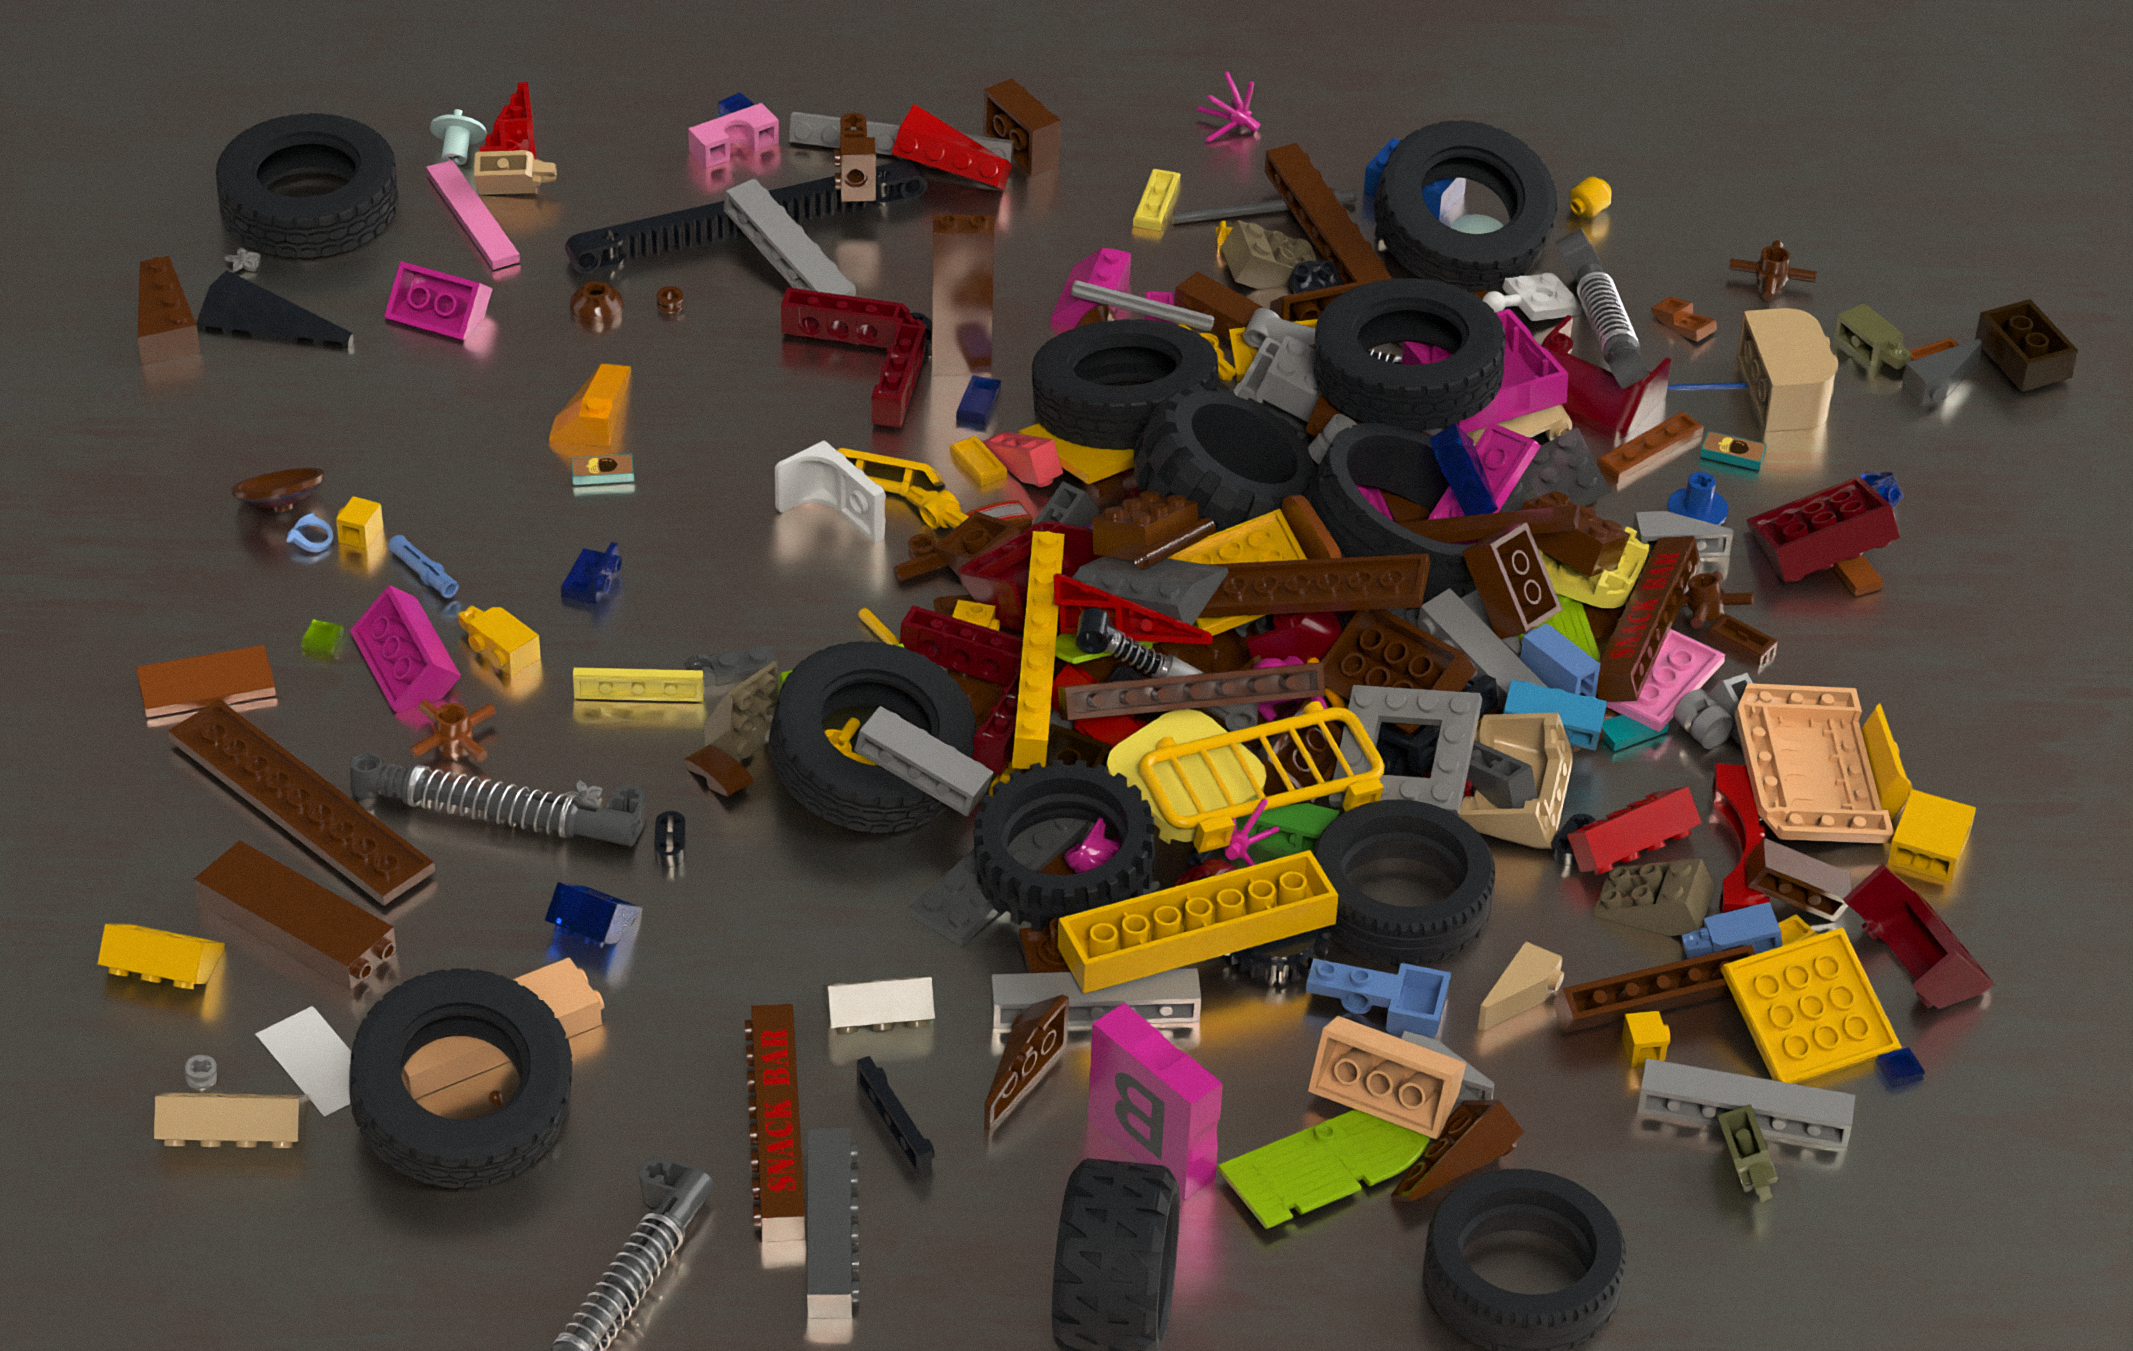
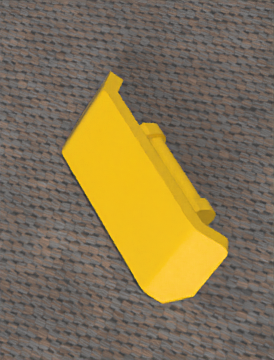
(908, 466)
(1885, 763)

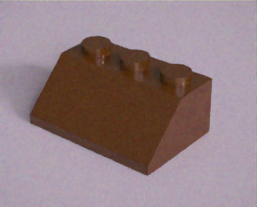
(1308, 304)

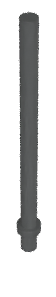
(1247, 209)

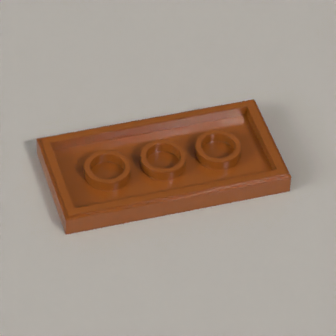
(204, 679)

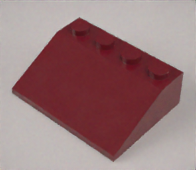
(1824, 529)

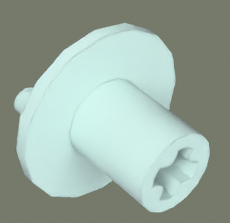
(457, 135)

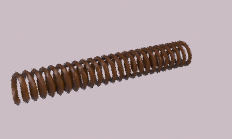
(1167, 547)

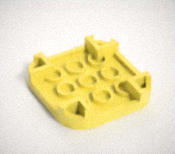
(1605, 589)
(1186, 726)

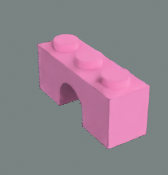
(751, 126)

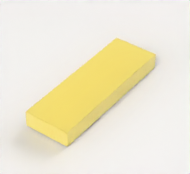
(1156, 200)

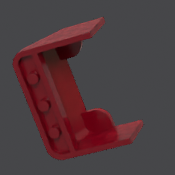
(1596, 396)
(1003, 572)
(1297, 635)
(1919, 939)

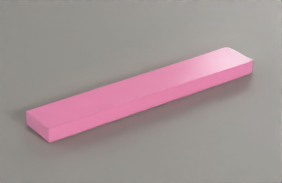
(473, 214)

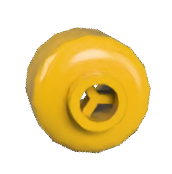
(1590, 196)

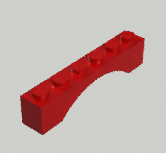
(1736, 805)

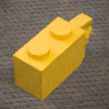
(500, 638)

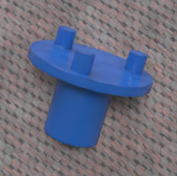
(1699, 500)

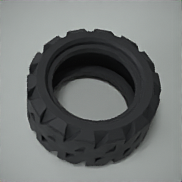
(1115, 1257)

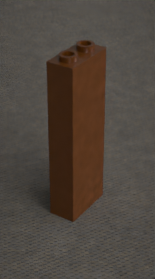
(962, 294)
(295, 915)

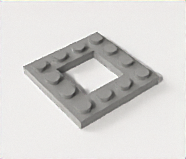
(1451, 710)

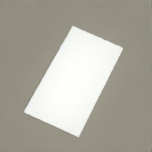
(312, 1058)

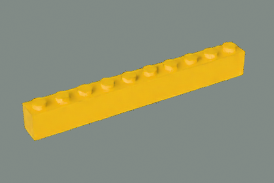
(1038, 652)

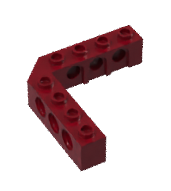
(865, 323)
(979, 653)

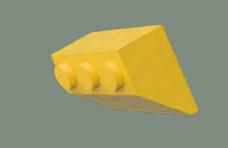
(158, 954)

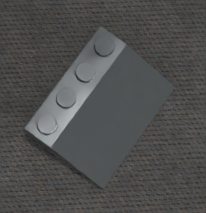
(1168, 587)

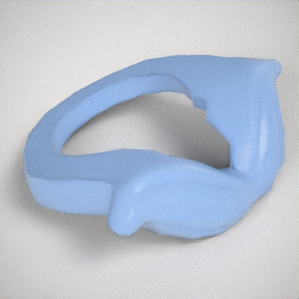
(310, 520)

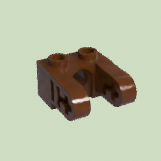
(855, 160)

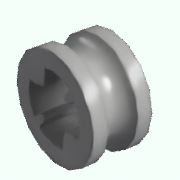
(200, 1079)

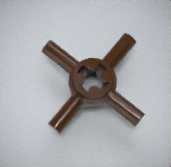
(1773, 269)
(1708, 598)

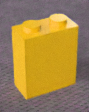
(1931, 835)

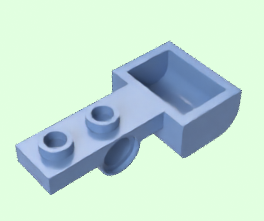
(1413, 996)

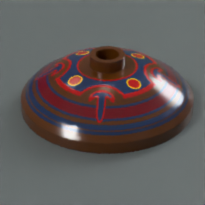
(279, 488)

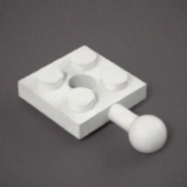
(1537, 296)

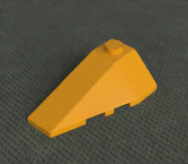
(594, 408)

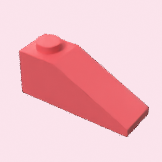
(1026, 457)

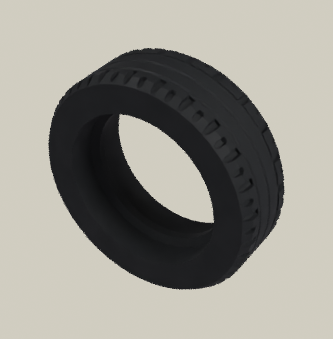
(1416, 833)
(1536, 1204)

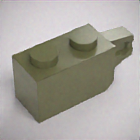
(1871, 337)
(1749, 1151)

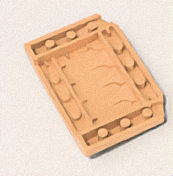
(1810, 764)

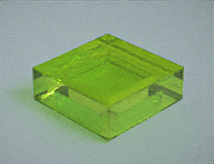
(322, 637)

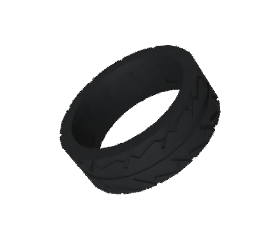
(1398, 463)

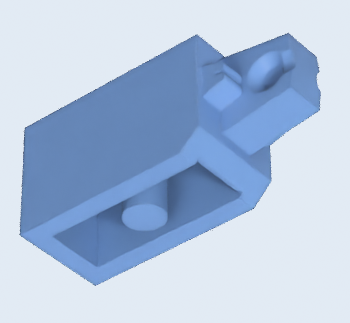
(1735, 929)

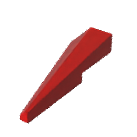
(514, 125)
(1126, 616)

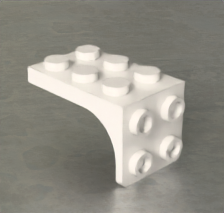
(829, 479)

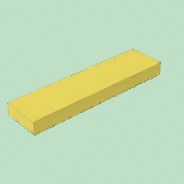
(638, 684)

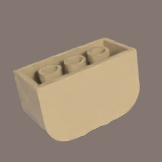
(1787, 368)

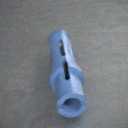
(430, 572)

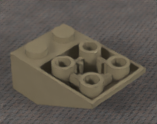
(1263, 256)
(744, 715)
(1657, 896)

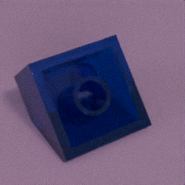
(590, 913)

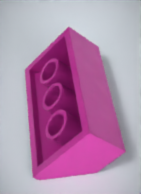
(404, 650)

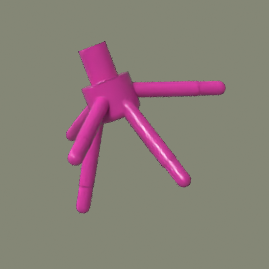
(1238, 116)
(1240, 840)

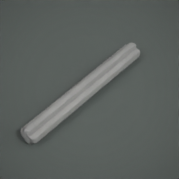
(1142, 305)

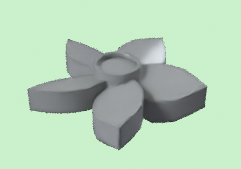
(244, 260)
(587, 795)

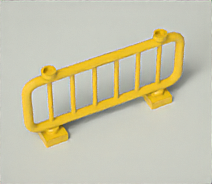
(1217, 826)

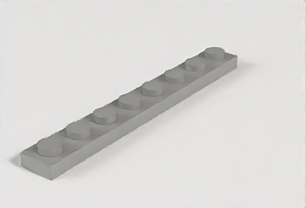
(825, 131)

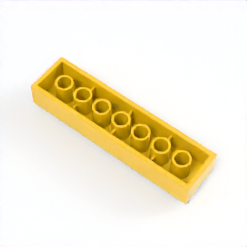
(1197, 921)

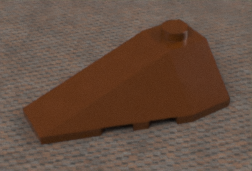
(1031, 1047)
(1470, 1138)

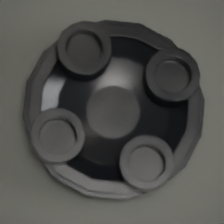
(1314, 276)

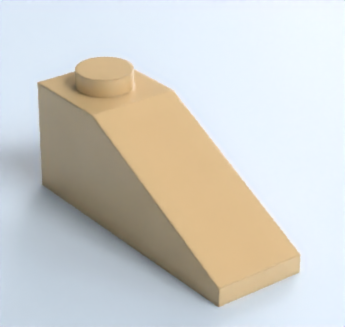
(1522, 985)

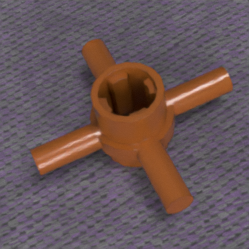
(452, 729)

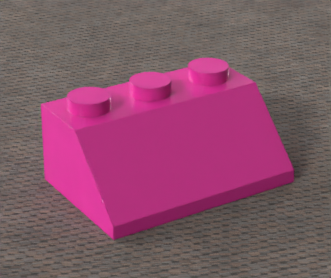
(1103, 268)
(437, 301)

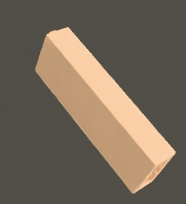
(461, 1057)

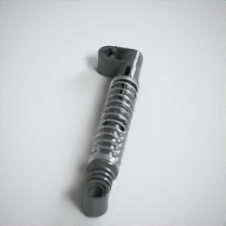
(1603, 310)
(615, 823)
(677, 1196)

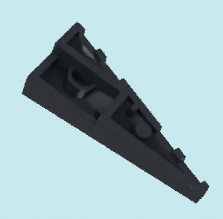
(244, 306)

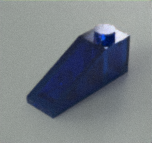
(1463, 470)

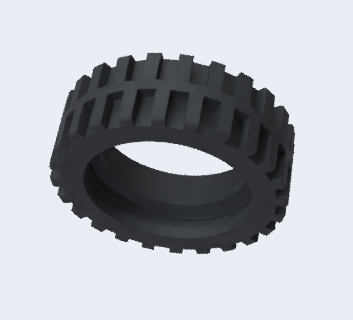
(1055, 794)

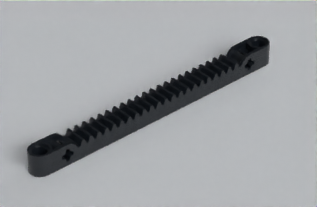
(594, 252)

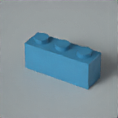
(1579, 714)

